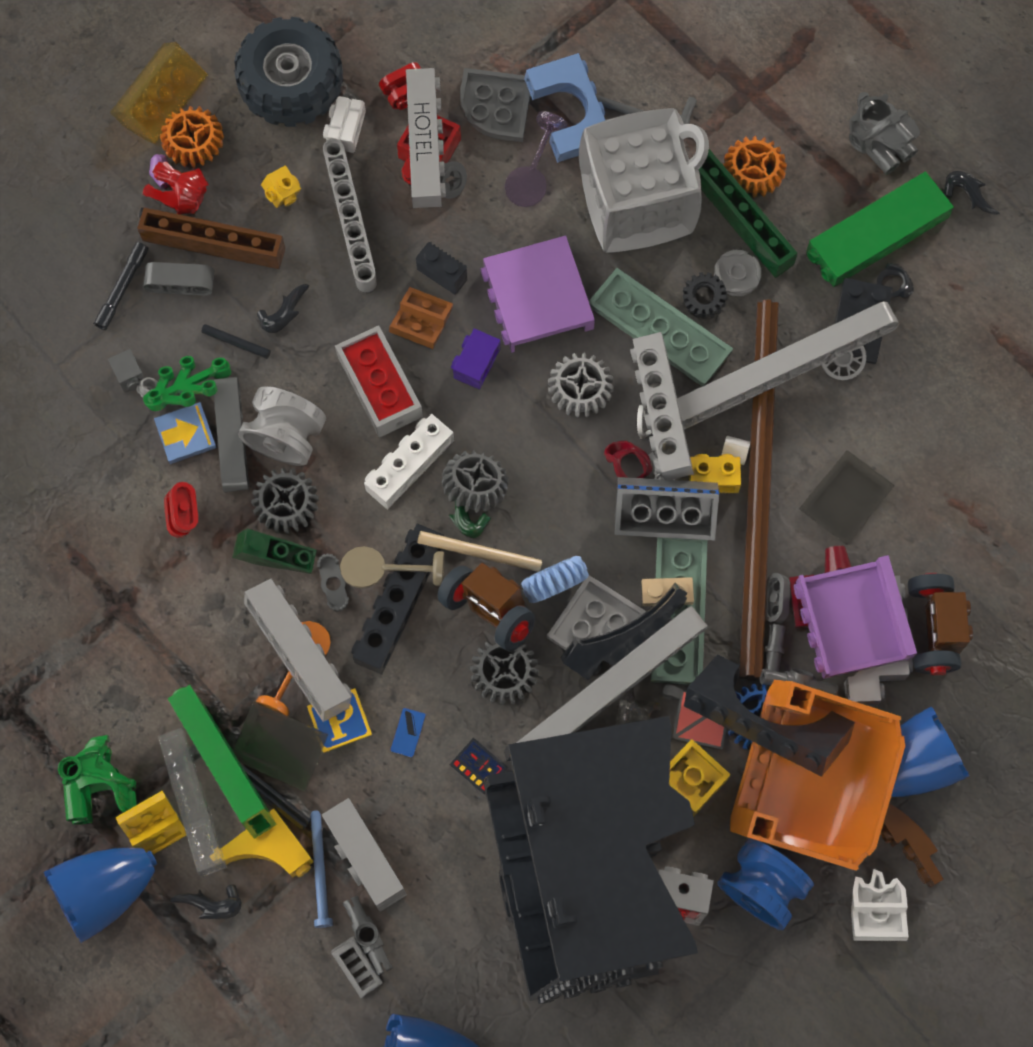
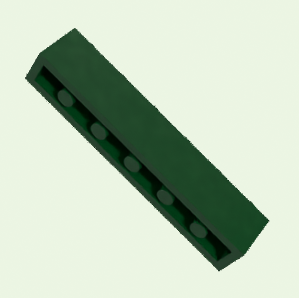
(746, 217)

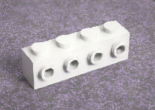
(409, 461)

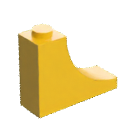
(274, 845)

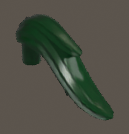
(465, 525)

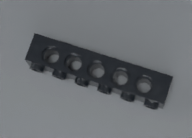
(378, 657)

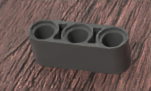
(178, 278)

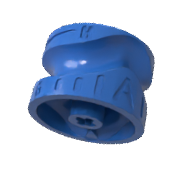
(765, 883)

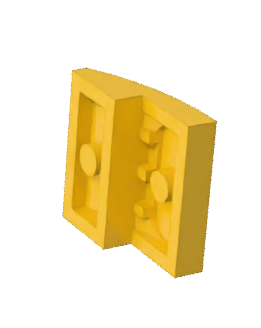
(152, 824)

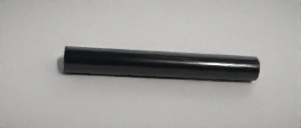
(236, 341)

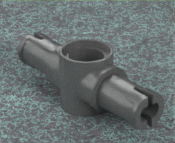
(799, 676)
(374, 948)

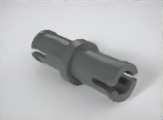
(775, 650)

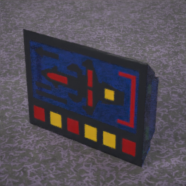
(476, 763)

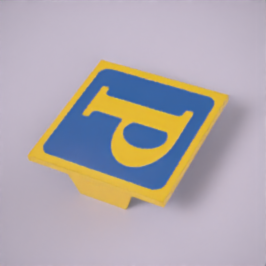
(344, 727)

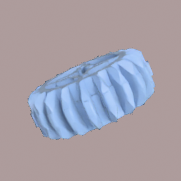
(554, 579)

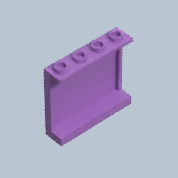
(537, 292)
(855, 618)

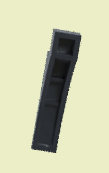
(587, 654)

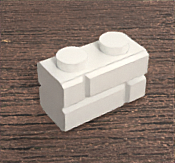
(345, 122)

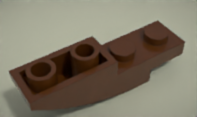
(917, 845)

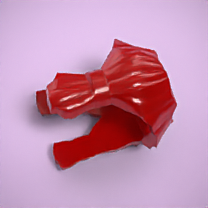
(187, 188)

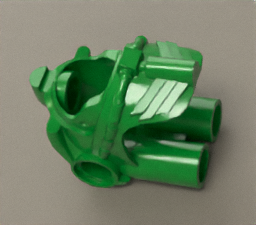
(93, 776)

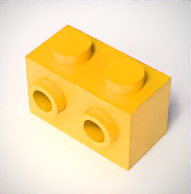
(721, 470)

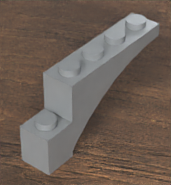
(866, 685)

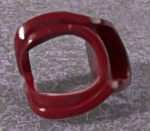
(617, 450)

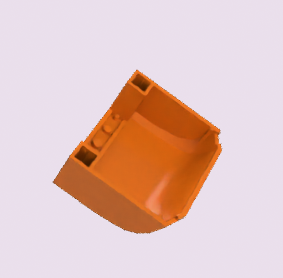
(814, 815)

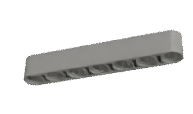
(353, 224)

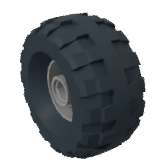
(288, 71)

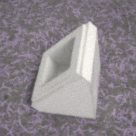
(736, 447)

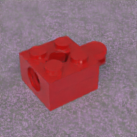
(451, 137)

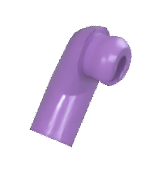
(154, 160)

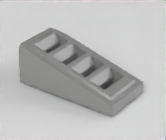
(342, 948)

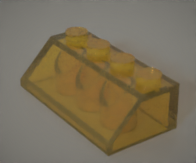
(158, 91)

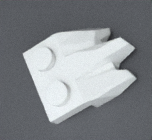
(879, 910)

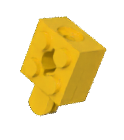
(696, 775)

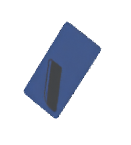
(408, 732)

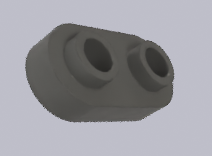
(777, 598)

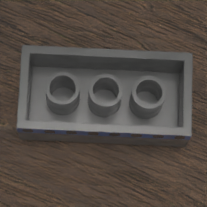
(666, 508)

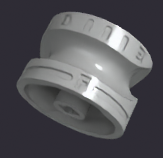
(282, 426)

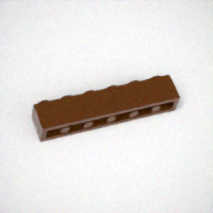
(211, 238)

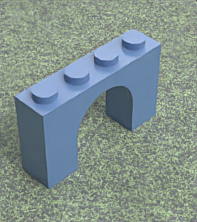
(571, 77)

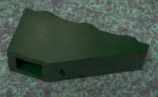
(273, 552)

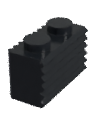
(441, 268)

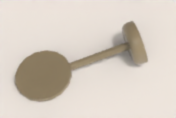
(366, 567)

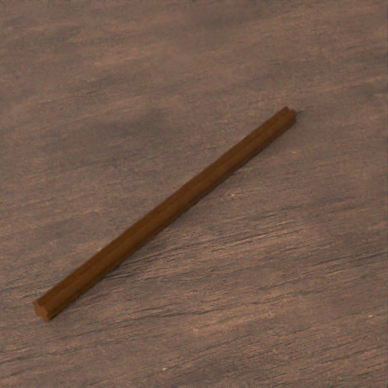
(758, 504)

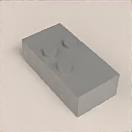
(363, 853)

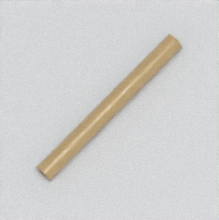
(479, 551)

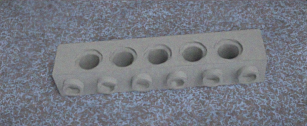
(679, 463)

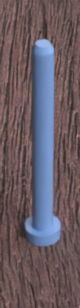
(319, 869)

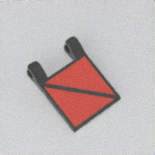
(693, 725)

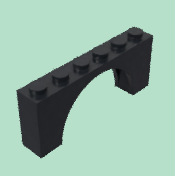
(808, 745)

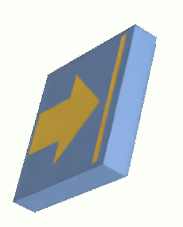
(185, 433)

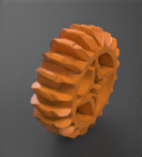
(203, 128)
(755, 158)

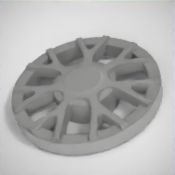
(844, 361)

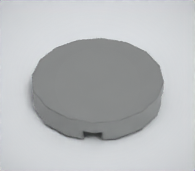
(738, 272)

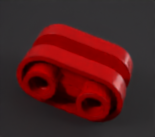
(396, 86)
(181, 509)

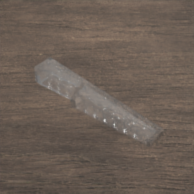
(192, 803)

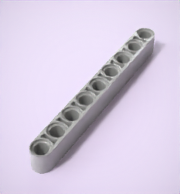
(621, 676)

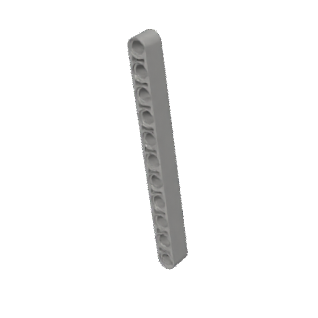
(785, 364)

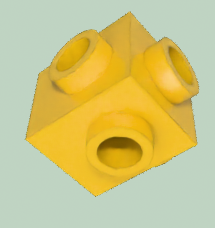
(281, 187)

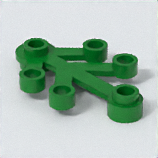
(161, 396)

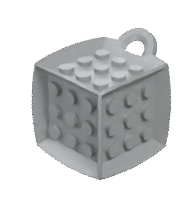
(641, 178)

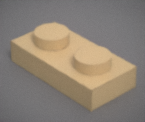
(655, 589)

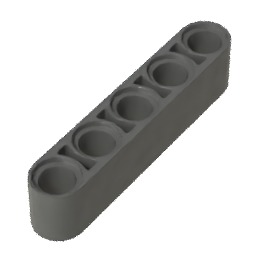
(231, 448)

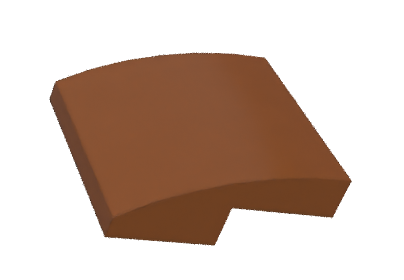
(421, 318)

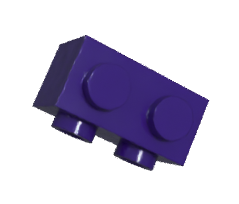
(476, 358)

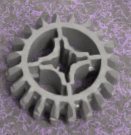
(590, 385)

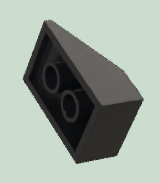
(856, 297)

